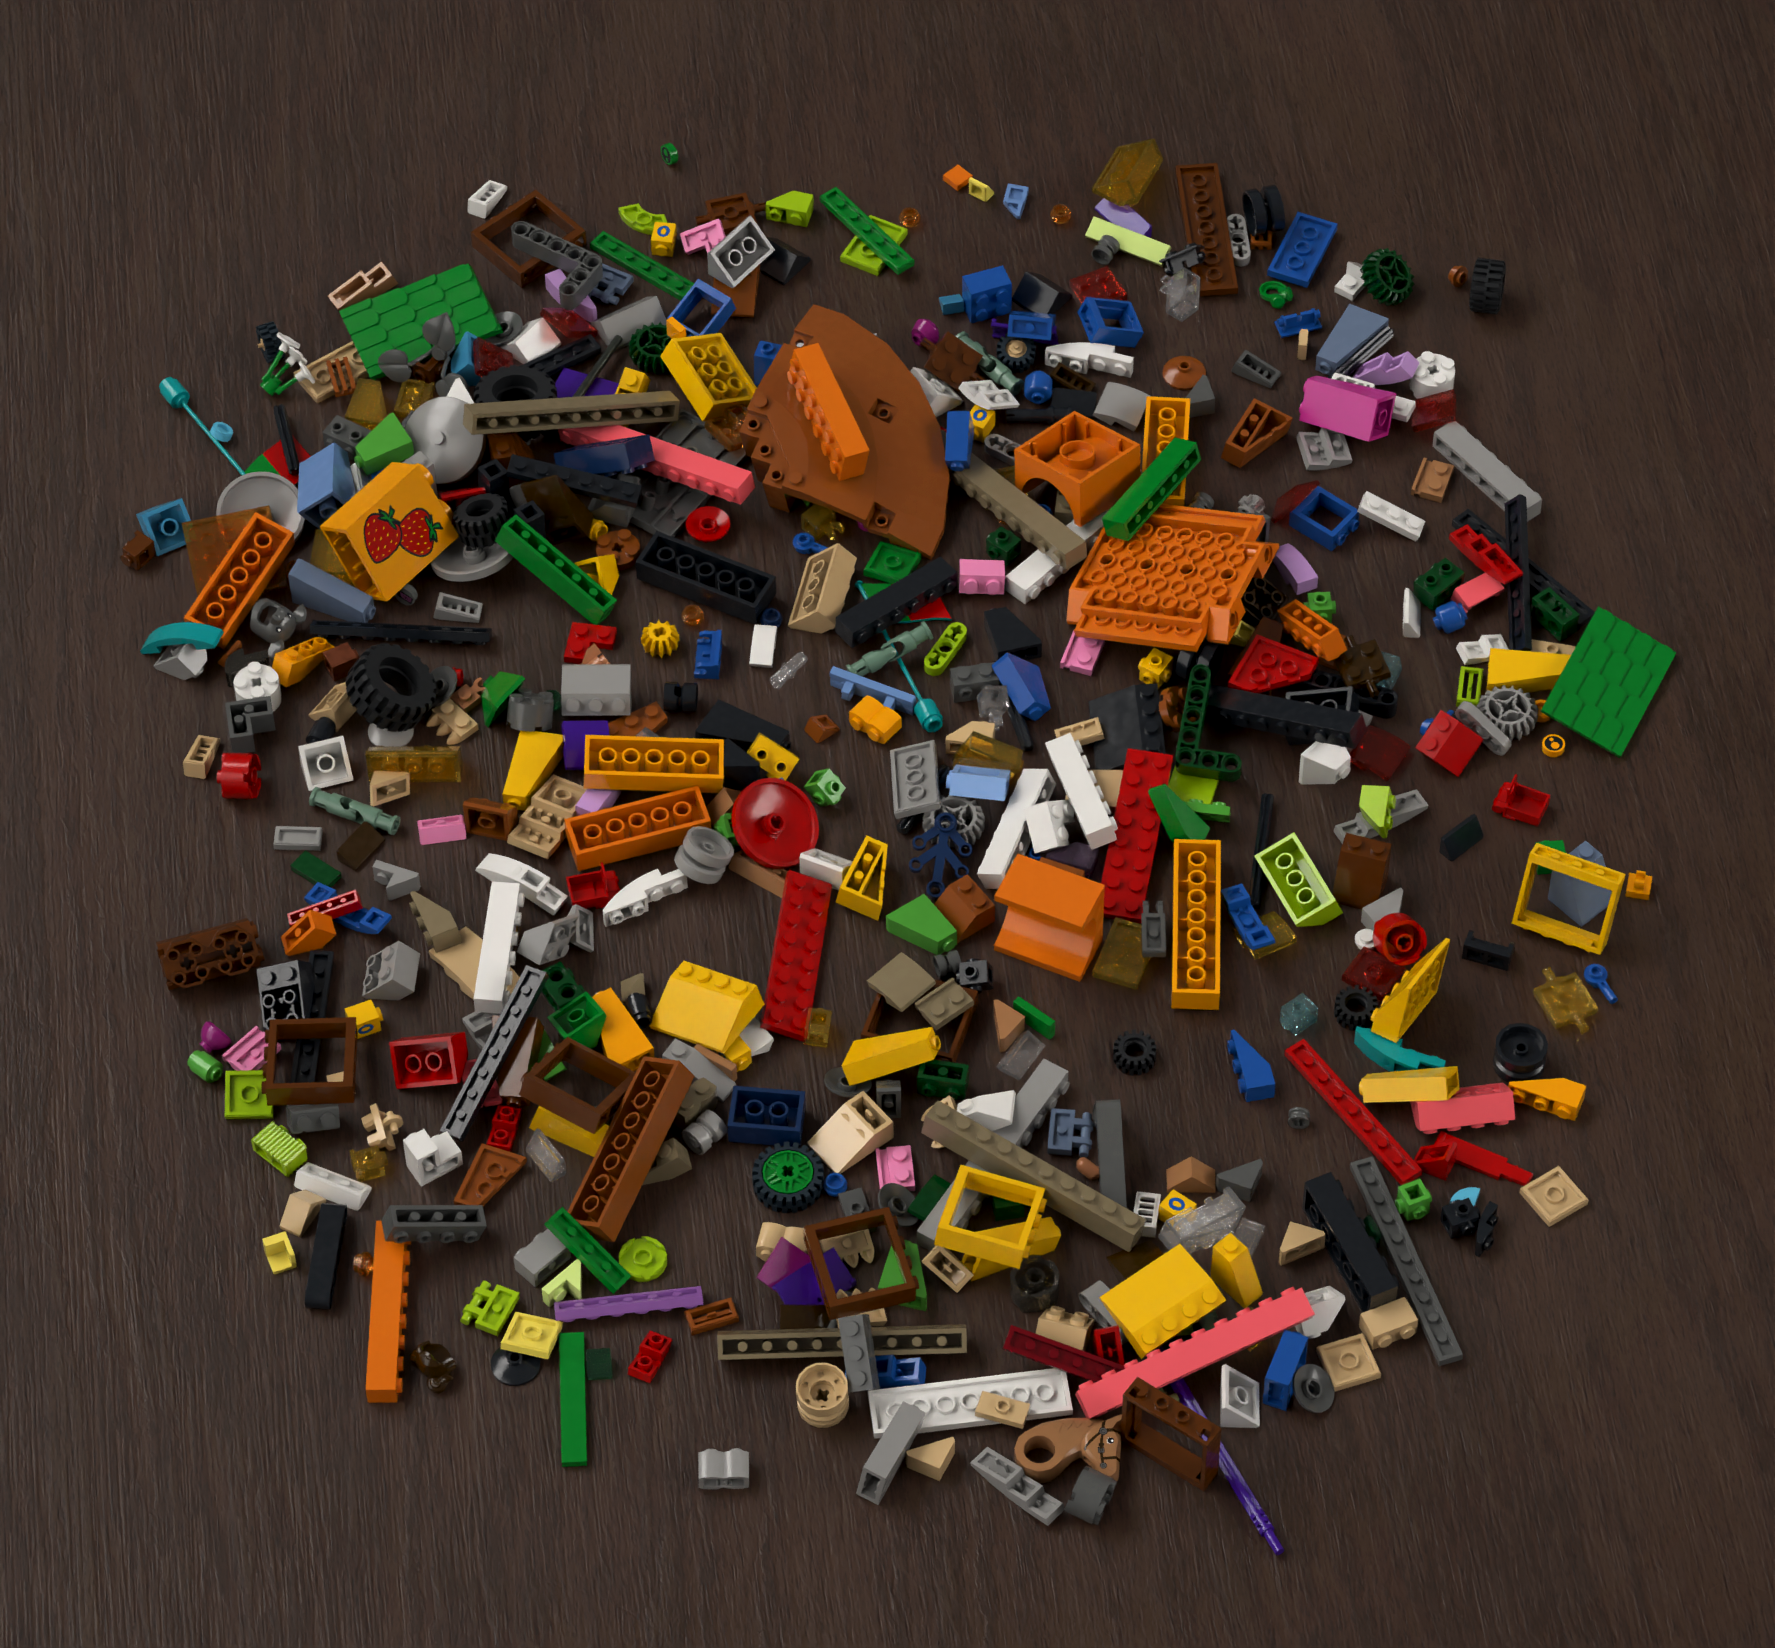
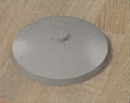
(441, 436)
(261, 490)
(467, 563)

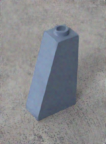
(1348, 336)
(329, 594)

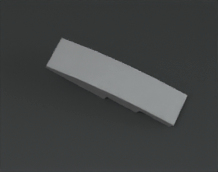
(1406, 807)
(1018, 1487)

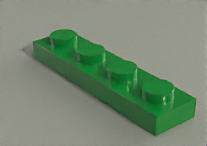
(587, 1250)

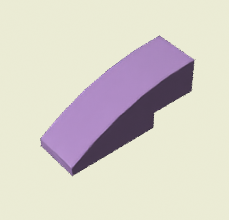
(586, 309)
(1387, 369)
(1295, 569)
(596, 800)

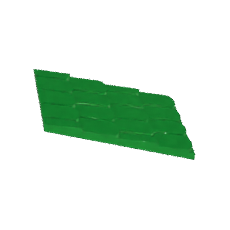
(399, 315)
(1608, 682)

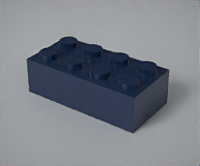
(609, 456)

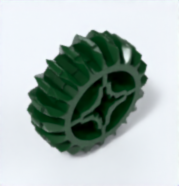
(1382, 279)
(648, 346)

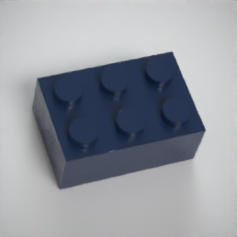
(766, 1116)

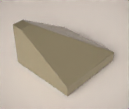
(632, 985)

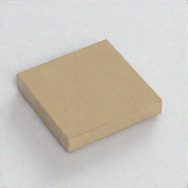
(1554, 1196)
(1348, 1362)

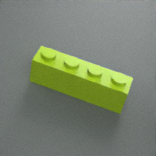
(1298, 883)

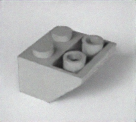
(548, 940)
(391, 973)

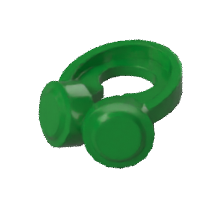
(1276, 300)

